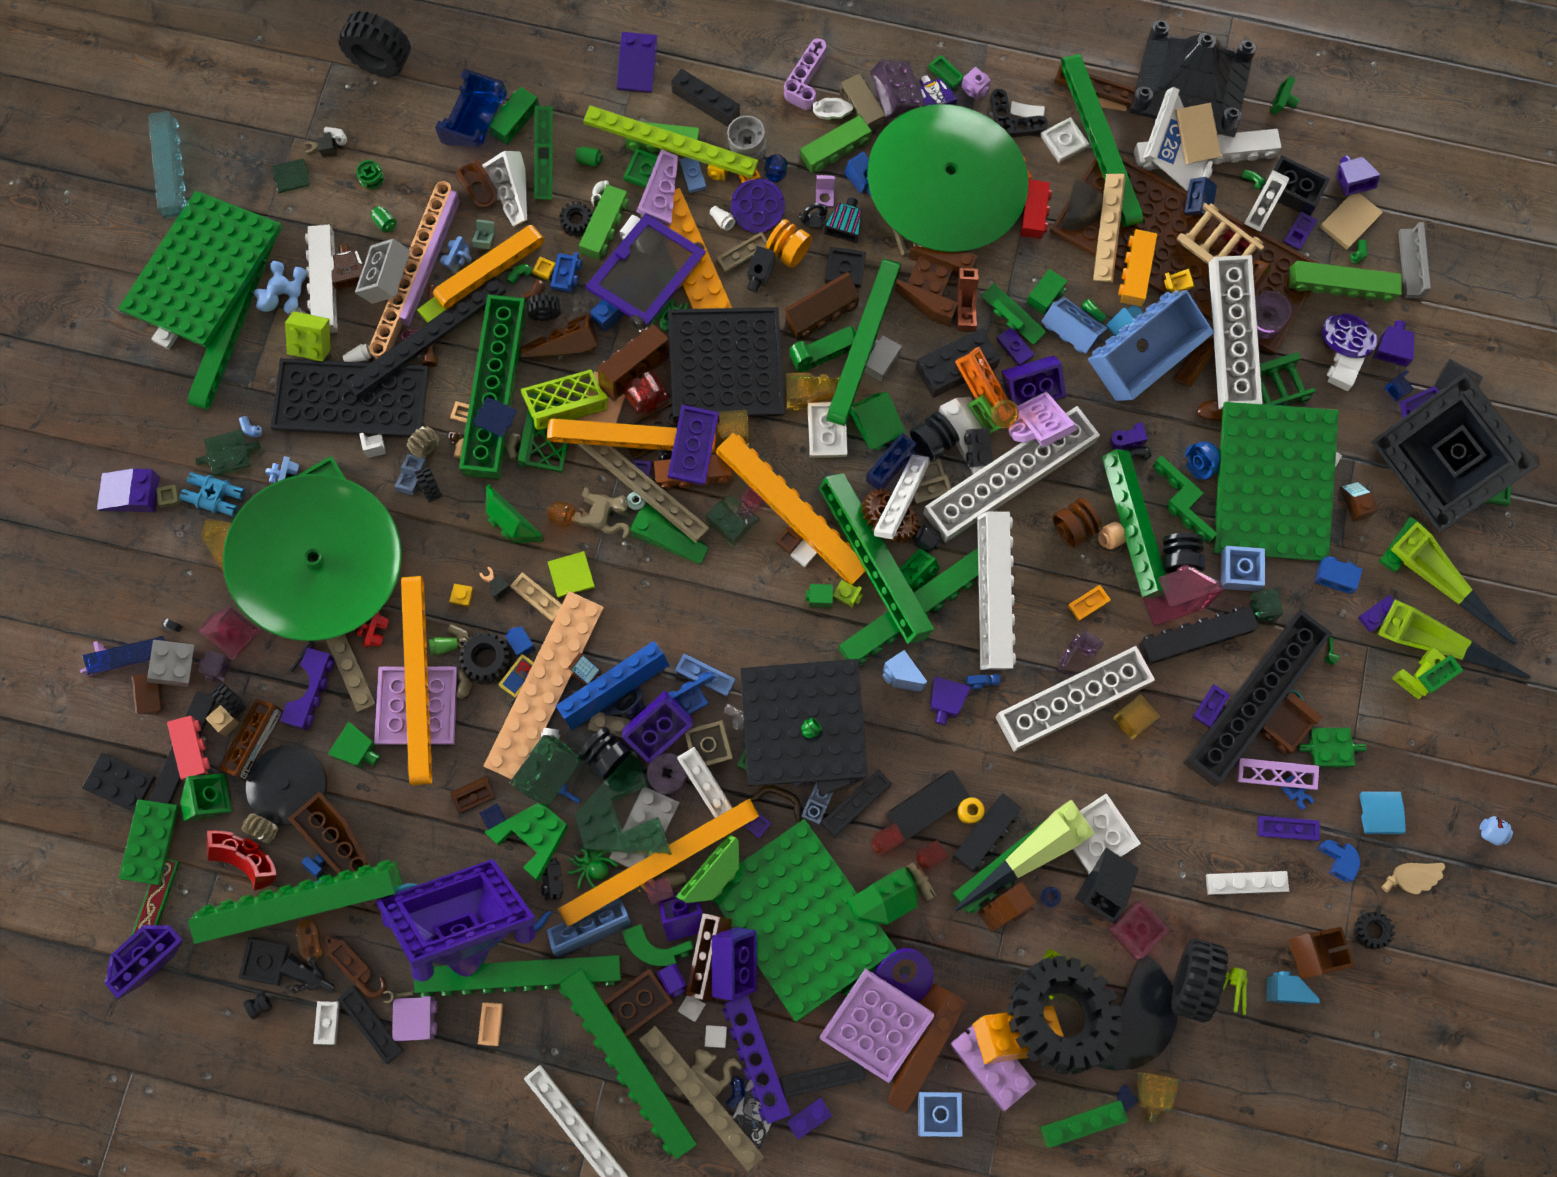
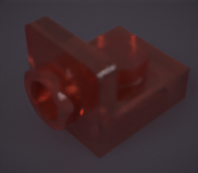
(931, 855)

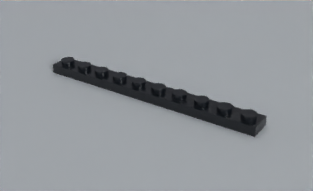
(423, 338)

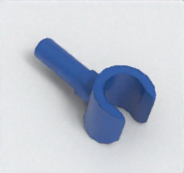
(563, 792)

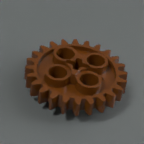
(874, 506)

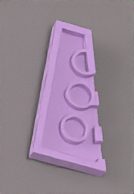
(660, 190)

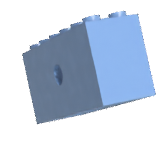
(1171, 332)

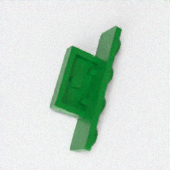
(1014, 314)

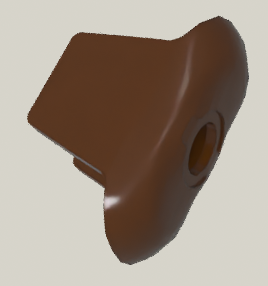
(472, 174)

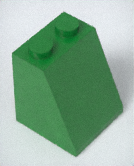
(877, 420)

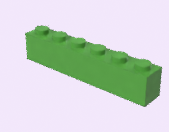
(1344, 281)

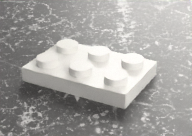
(825, 438)

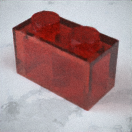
(887, 840)

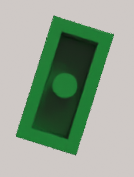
(1047, 291)

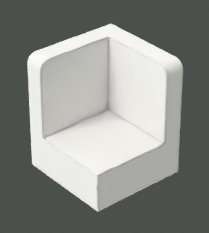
(373, 445)

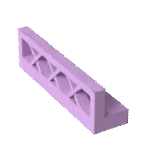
(1277, 766)

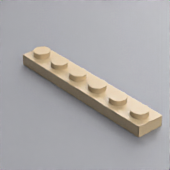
(1109, 228)

